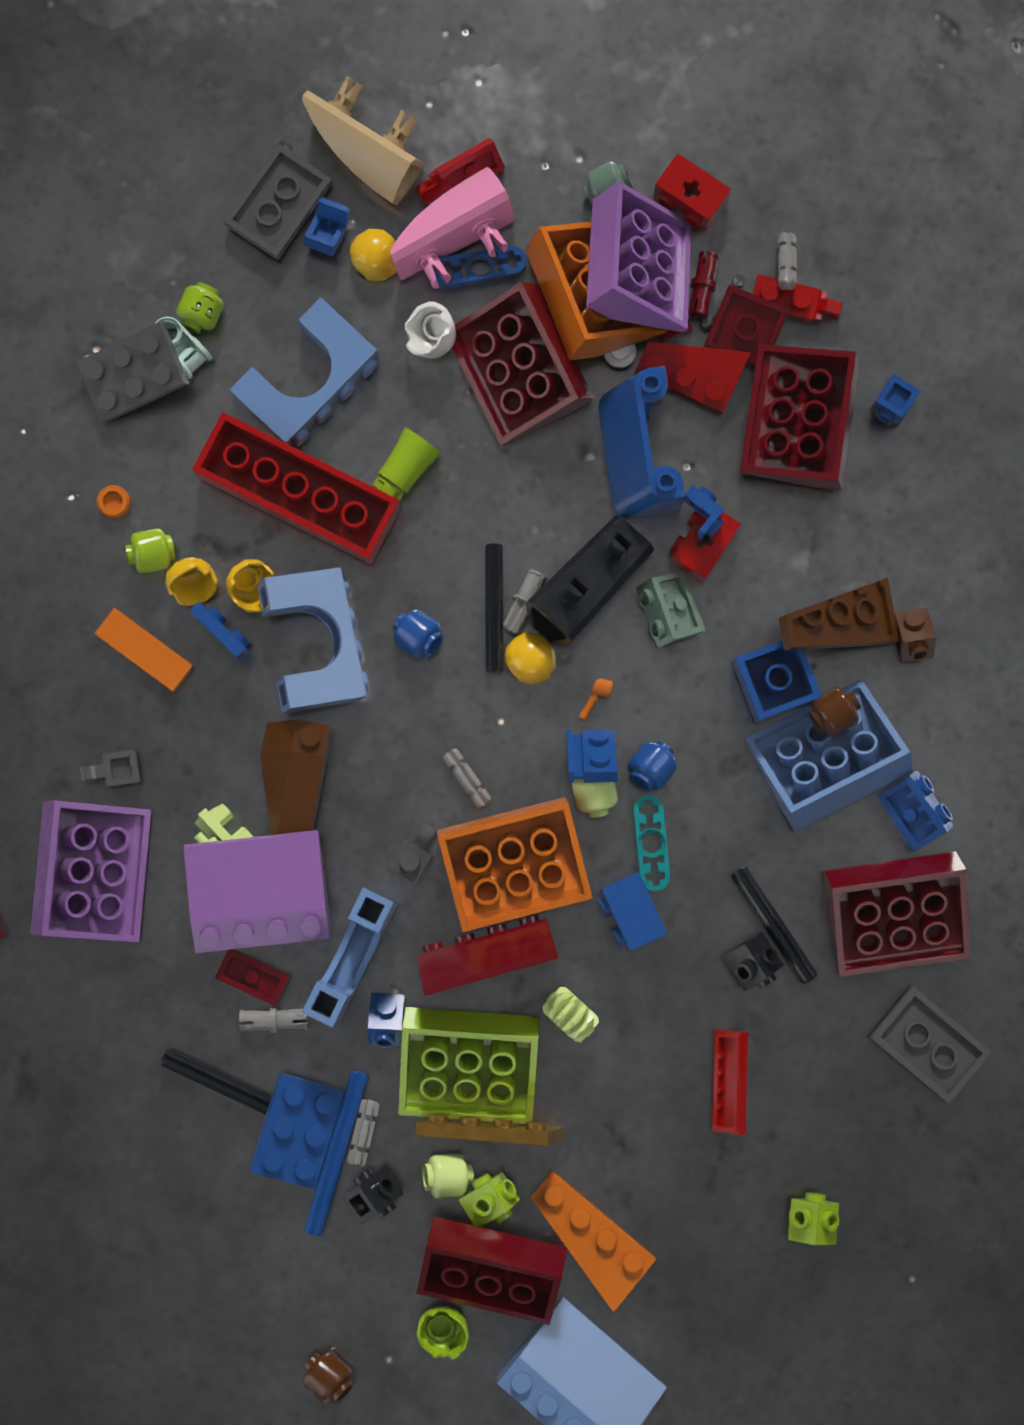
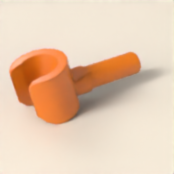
(602, 688)

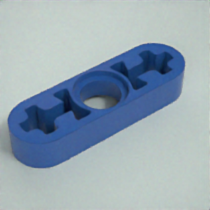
(468, 258)

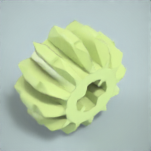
(570, 1014)

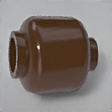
(835, 712)
(328, 1377)

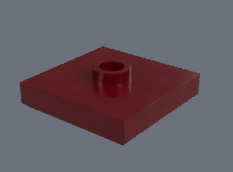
(745, 322)

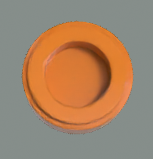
(113, 502)

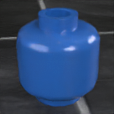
(417, 634)
(652, 766)

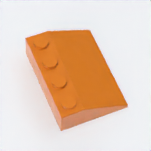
(561, 267)
(514, 864)

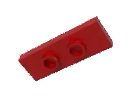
(730, 1082)

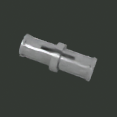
(272, 1019)

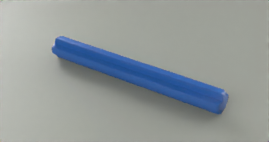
(336, 1153)

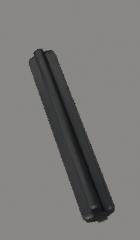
(494, 607)
(774, 925)
(216, 1080)

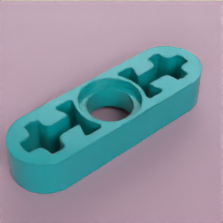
(656, 818)

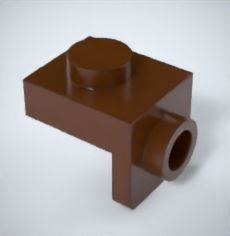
(915, 634)

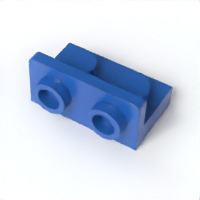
(916, 810)

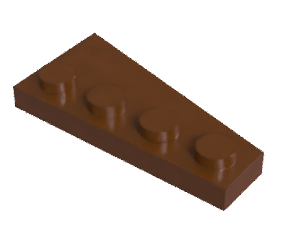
(846, 620)

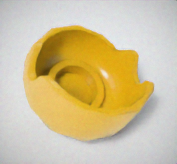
(372, 254)
(191, 581)
(243, 582)
(530, 658)

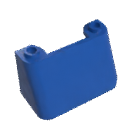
(634, 483)

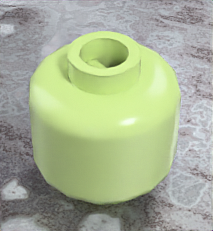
(594, 797)
(447, 1175)

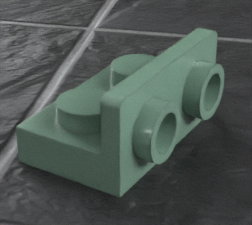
(670, 608)

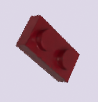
(252, 976)

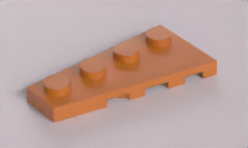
(598, 1244)

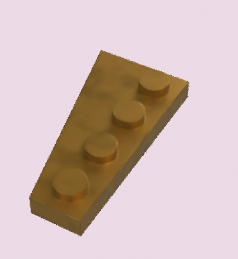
(499, 1131)

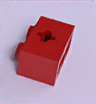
(681, 179)
(699, 561)

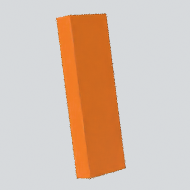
(144, 650)

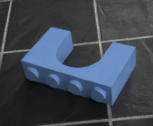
(293, 417)
(325, 597)
(337, 987)

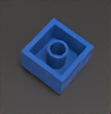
(775, 680)
(632, 912)

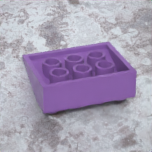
(638, 260)
(90, 871)
(257, 891)

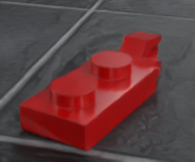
(459, 169)
(803, 301)

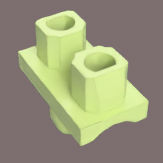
(212, 824)

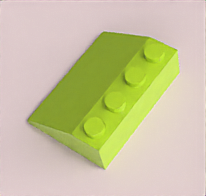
(468, 1064)

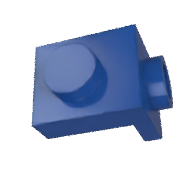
(327, 227)
(894, 400)
(705, 504)
(385, 1019)

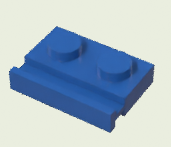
(213, 621)
(592, 756)

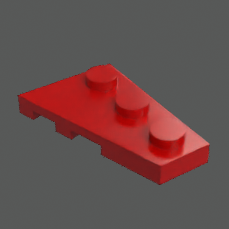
(697, 371)

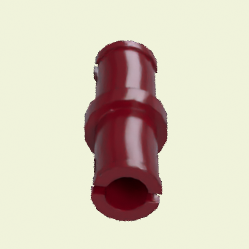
(703, 284)

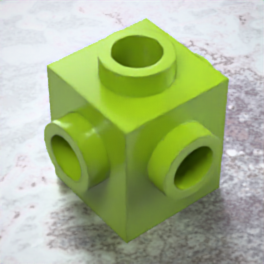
(489, 1199)
(813, 1220)

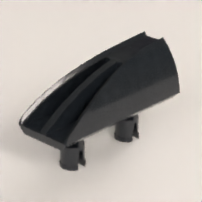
(587, 581)

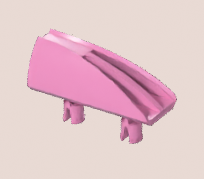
(452, 222)

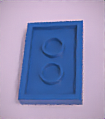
(296, 1130)

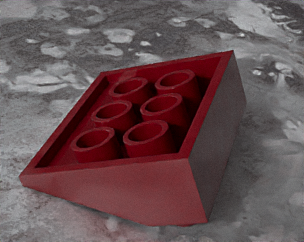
(518, 364)
(801, 415)
(898, 913)
(486, 956)

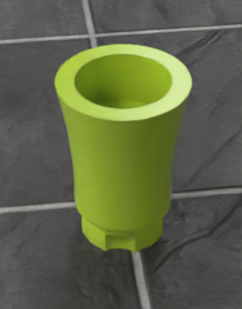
(405, 464)

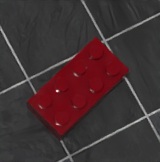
(491, 1270)

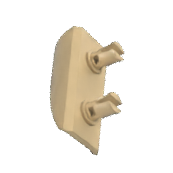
(371, 157)

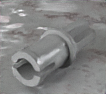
(518, 613)

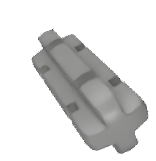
(787, 261)
(466, 778)
(363, 1132)

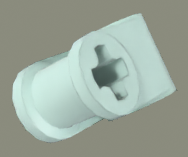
(188, 348)

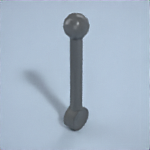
(737, 281)

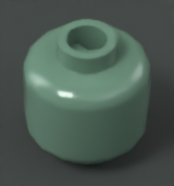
(605, 176)

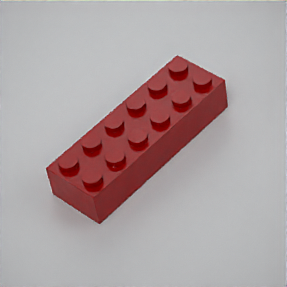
(296, 488)

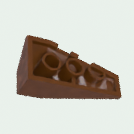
(293, 773)

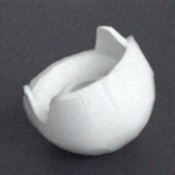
(430, 331)

